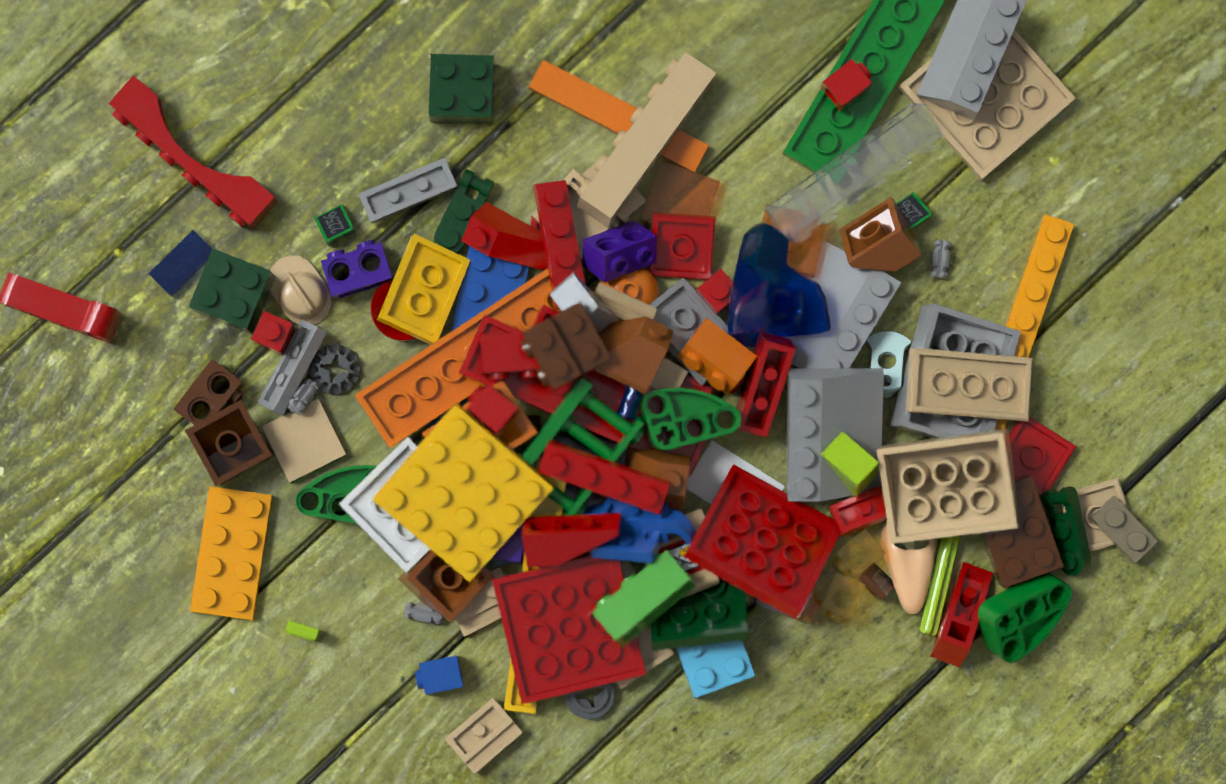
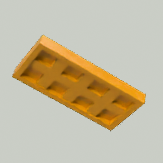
(231, 553)

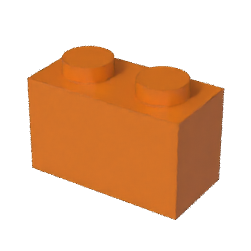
(716, 356)

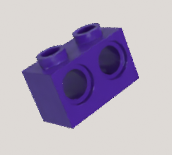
(619, 251)
(358, 279)

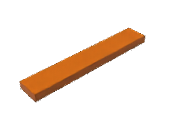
(608, 111)

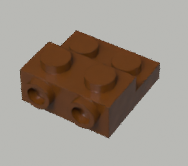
(565, 346)

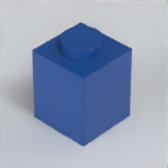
(439, 675)

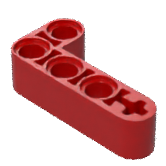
(60, 307)

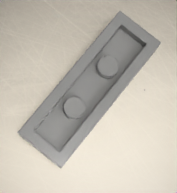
(408, 190)
(292, 367)

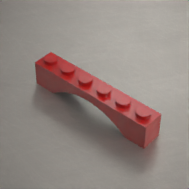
(240, 194)

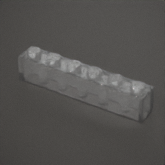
(854, 172)

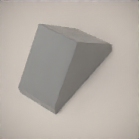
(574, 290)

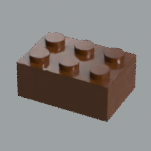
(1024, 550)

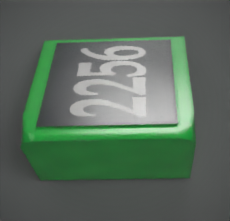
(914, 210)
(334, 225)

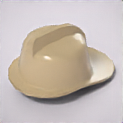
(300, 290)

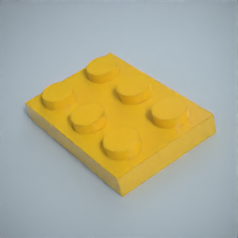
(423, 289)

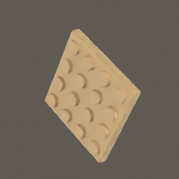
(1016, 107)

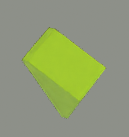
(850, 463)

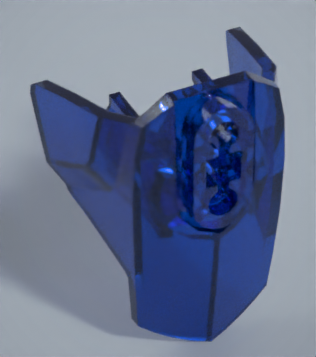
(772, 294)

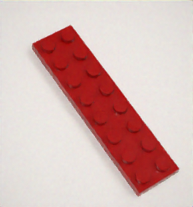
(546, 399)

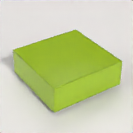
(303, 631)

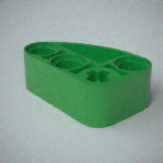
(679, 408)
(330, 489)
(1023, 616)

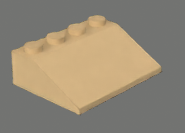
(948, 486)

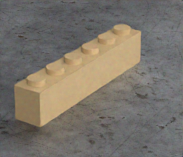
(646, 139)

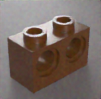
(203, 392)

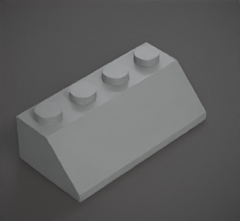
(970, 54)

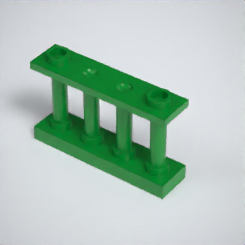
(563, 420)

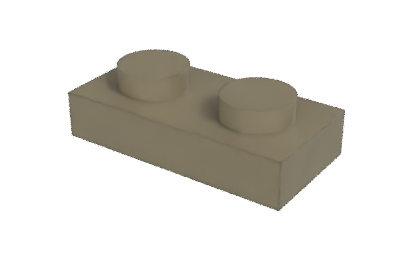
(1123, 529)

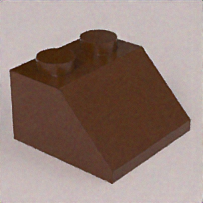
(229, 443)

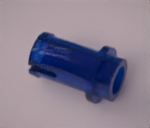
(630, 402)

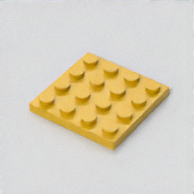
(463, 492)

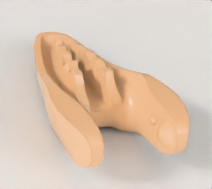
(909, 570)

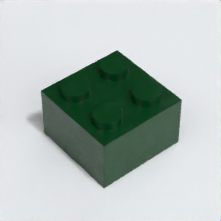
(461, 89)
(232, 291)

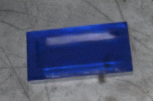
(181, 263)

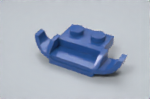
(640, 531)

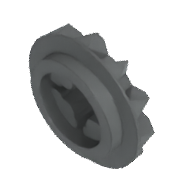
(342, 381)
(583, 708)

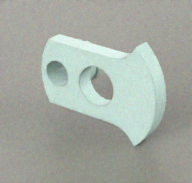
(889, 344)

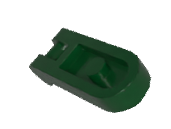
(460, 209)
(1068, 529)

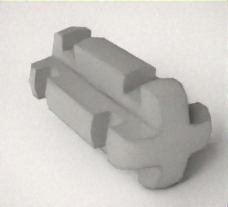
(940, 259)
(303, 396)
(422, 613)

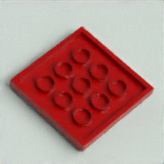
(763, 542)
(554, 634)

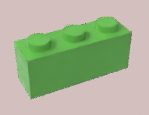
(643, 598)

